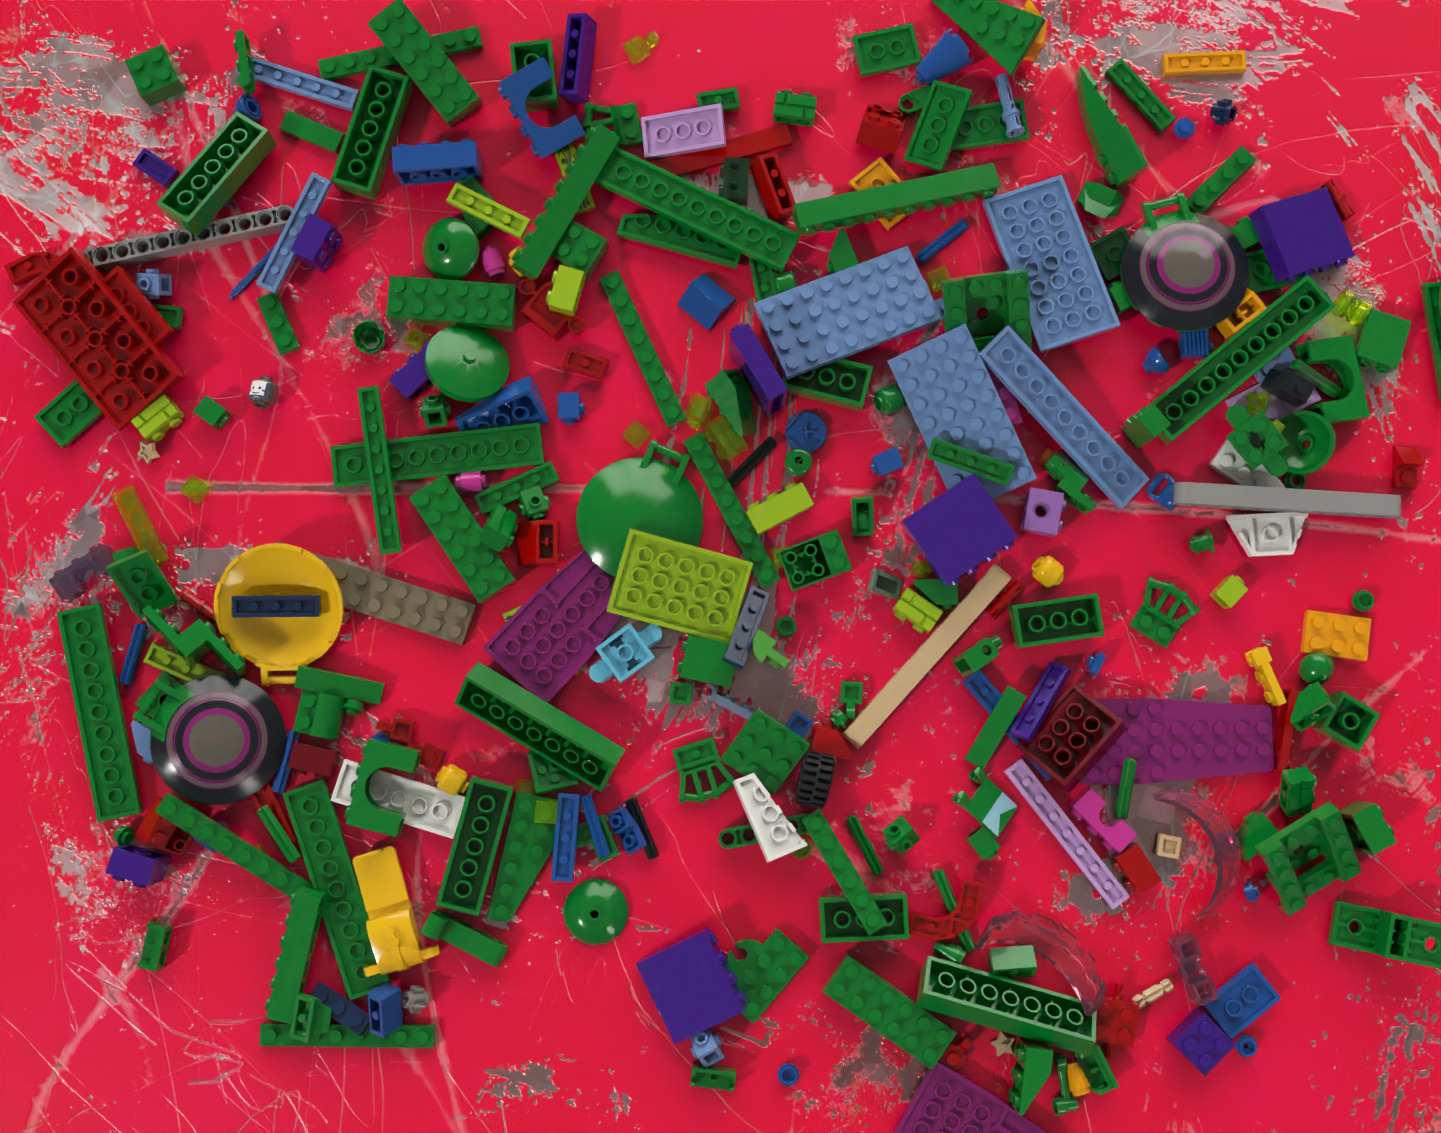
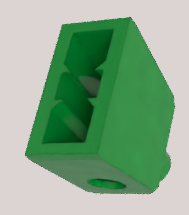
(977, 655)

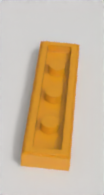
(1204, 63)

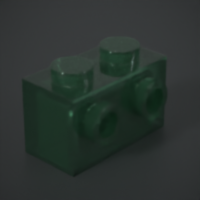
(735, 180)

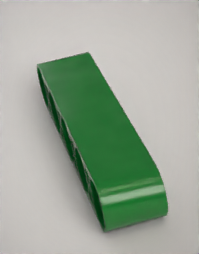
(740, 841)

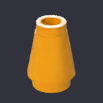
(1077, 1080)

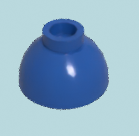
(248, 107)
(1155, 362)

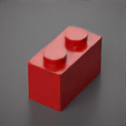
(1135, 868)

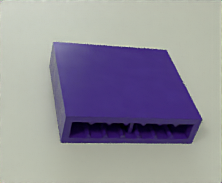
(1302, 235)
(757, 369)
(959, 530)
(692, 985)

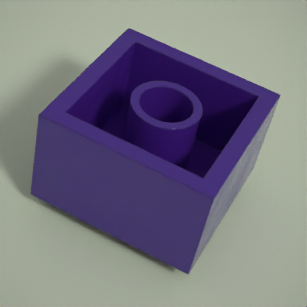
(317, 243)
(137, 865)
(1200, 1041)

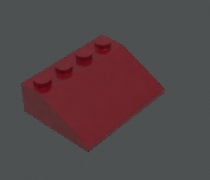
(1072, 737)

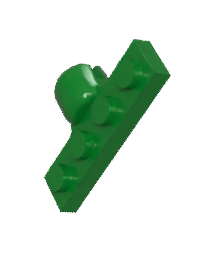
(769, 283)

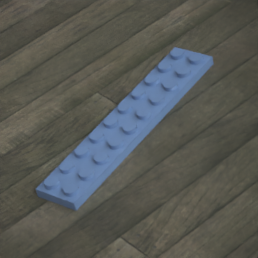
(1063, 417)

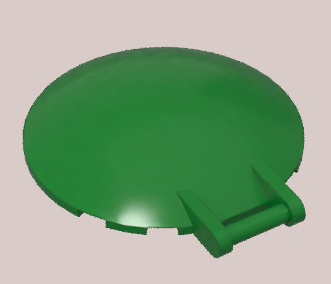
(641, 497)

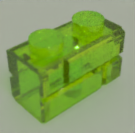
(698, 411)
(727, 442)

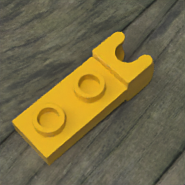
(1259, 659)

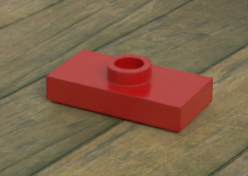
(585, 363)

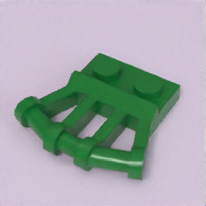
(623, 119)
(1155, 624)
(695, 758)

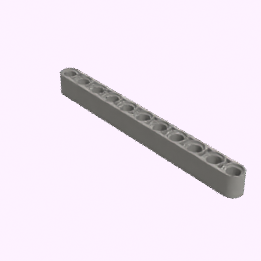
(195, 243)
(1286, 500)

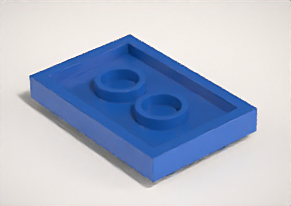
(1242, 1000)

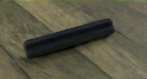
(737, 476)
(635, 811)

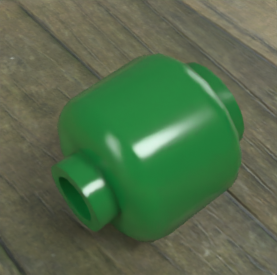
(888, 399)
(794, 469)

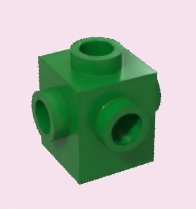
(435, 410)
(533, 504)
(900, 835)

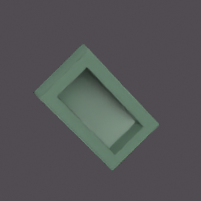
(884, 584)

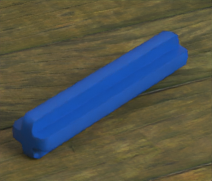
(942, 241)
(133, 654)
(283, 770)
(595, 826)

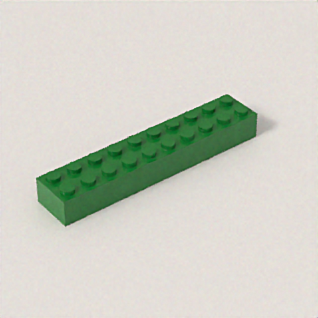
(1242, 356)

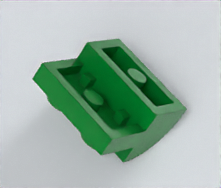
(320, 714)

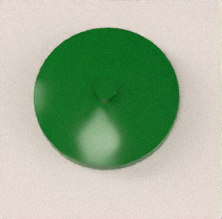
(466, 363)

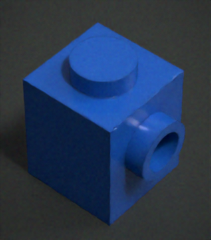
(570, 408)

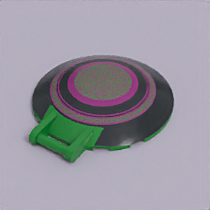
(1183, 268)
(214, 738)

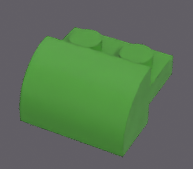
(762, 648)

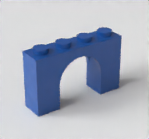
(516, 89)

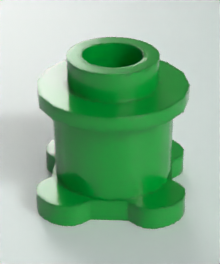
(1201, 543)

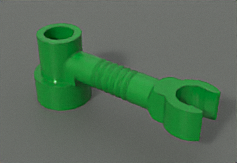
(1065, 1102)

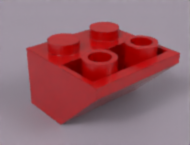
(881, 128)
(538, 542)
(161, 833)

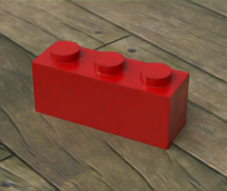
(773, 186)

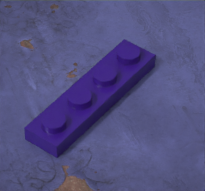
(1040, 701)

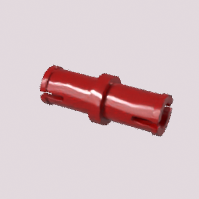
(1339, 201)
(1005, 599)
(199, 606)

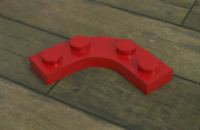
(30, 266)
(954, 923)

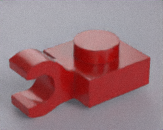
(399, 730)
(430, 756)
(954, 1054)

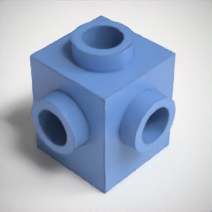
(154, 284)
(707, 1047)

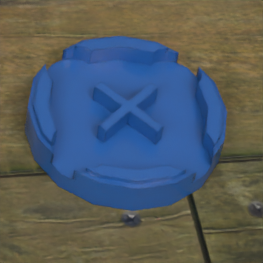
(806, 432)

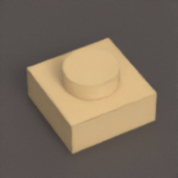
(1168, 846)

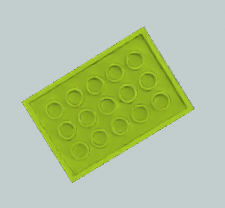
(679, 586)

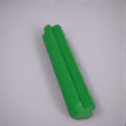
(1315, 377)
(1125, 788)
(278, 833)
(864, 845)

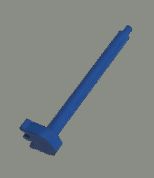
(251, 275)

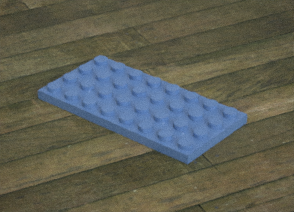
(1044, 235)
(847, 312)
(959, 404)

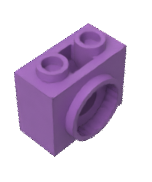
(1052, 505)

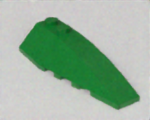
(1111, 141)

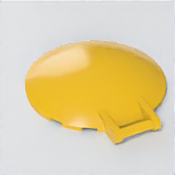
(279, 641)

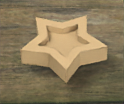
(148, 451)
(1002, 1044)

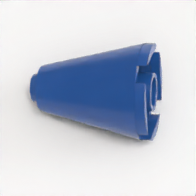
(943, 59)

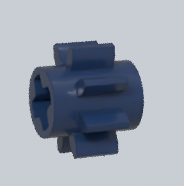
(1223, 112)

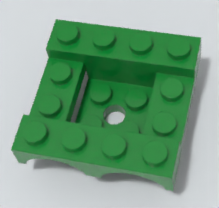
(1001, 293)
(1312, 835)

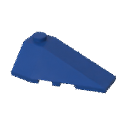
(513, 405)

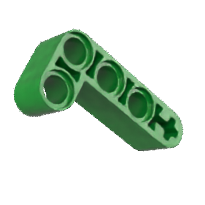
(464, 936)

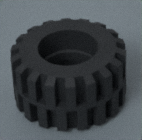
(814, 779)

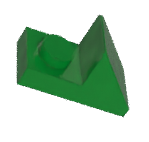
(862, 516)

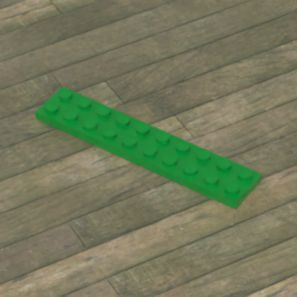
(698, 209)
(444, 454)
(99, 712)
(333, 872)

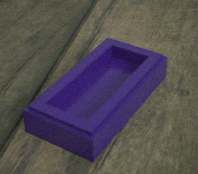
(156, 168)

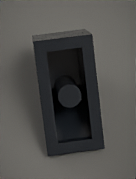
(1288, 387)

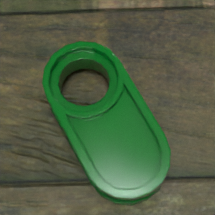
(918, 99)

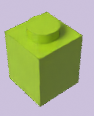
(1229, 591)

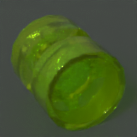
(1351, 307)

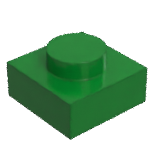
(680, 693)

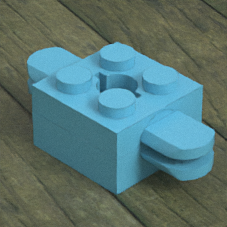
(625, 653)

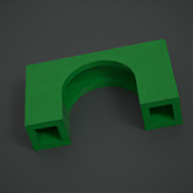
(1341, 356)
(363, 809)

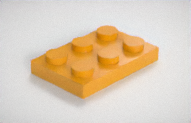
(877, 175)
(1335, 635)

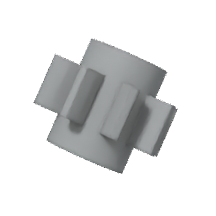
(415, 999)

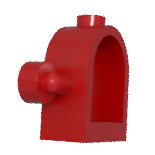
(539, 314)

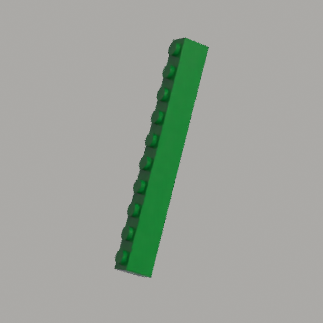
(895, 199)

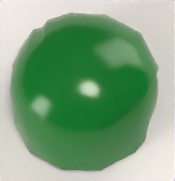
(369, 337)
(1316, 668)

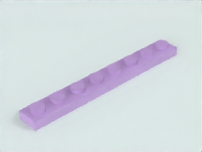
(1066, 834)

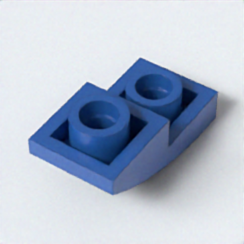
(625, 826)

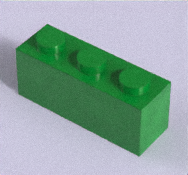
(1145, 425)

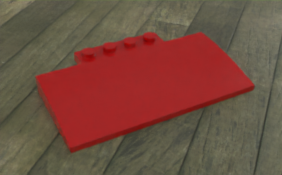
(102, 334)

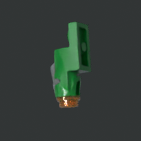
(1070, 479)

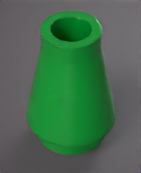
(949, 951)

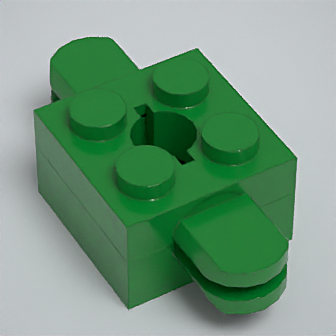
(1257, 440)

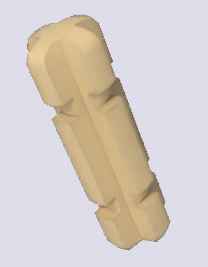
(1153, 993)

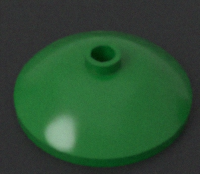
(460, 249)
(1303, 427)
(599, 896)

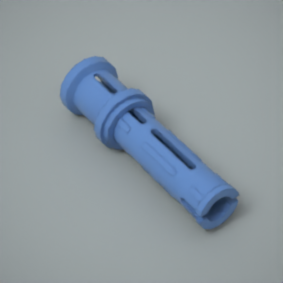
(1010, 112)

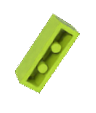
(779, 508)

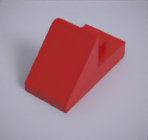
(1404, 467)

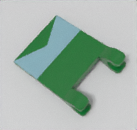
(987, 804)

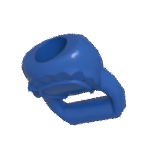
(1165, 497)

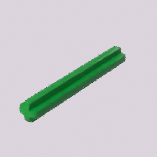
(951, 903)

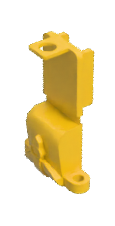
(390, 914)

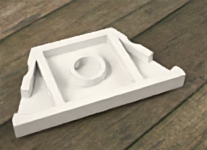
(1267, 532)

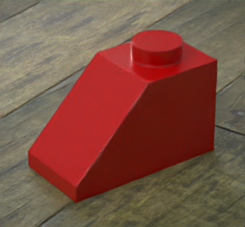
(830, 742)

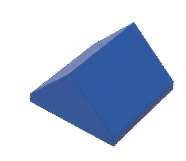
(705, 301)

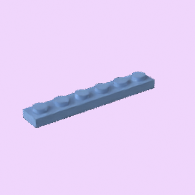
(304, 84)
(282, 256)

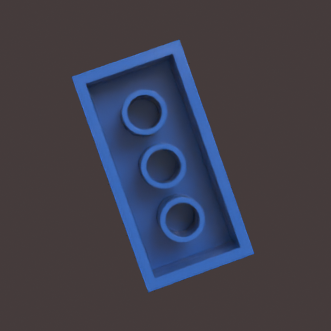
(437, 162)

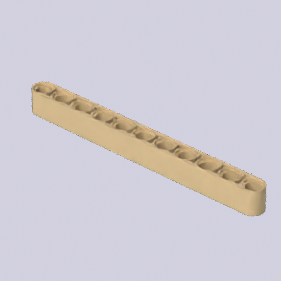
(926, 656)

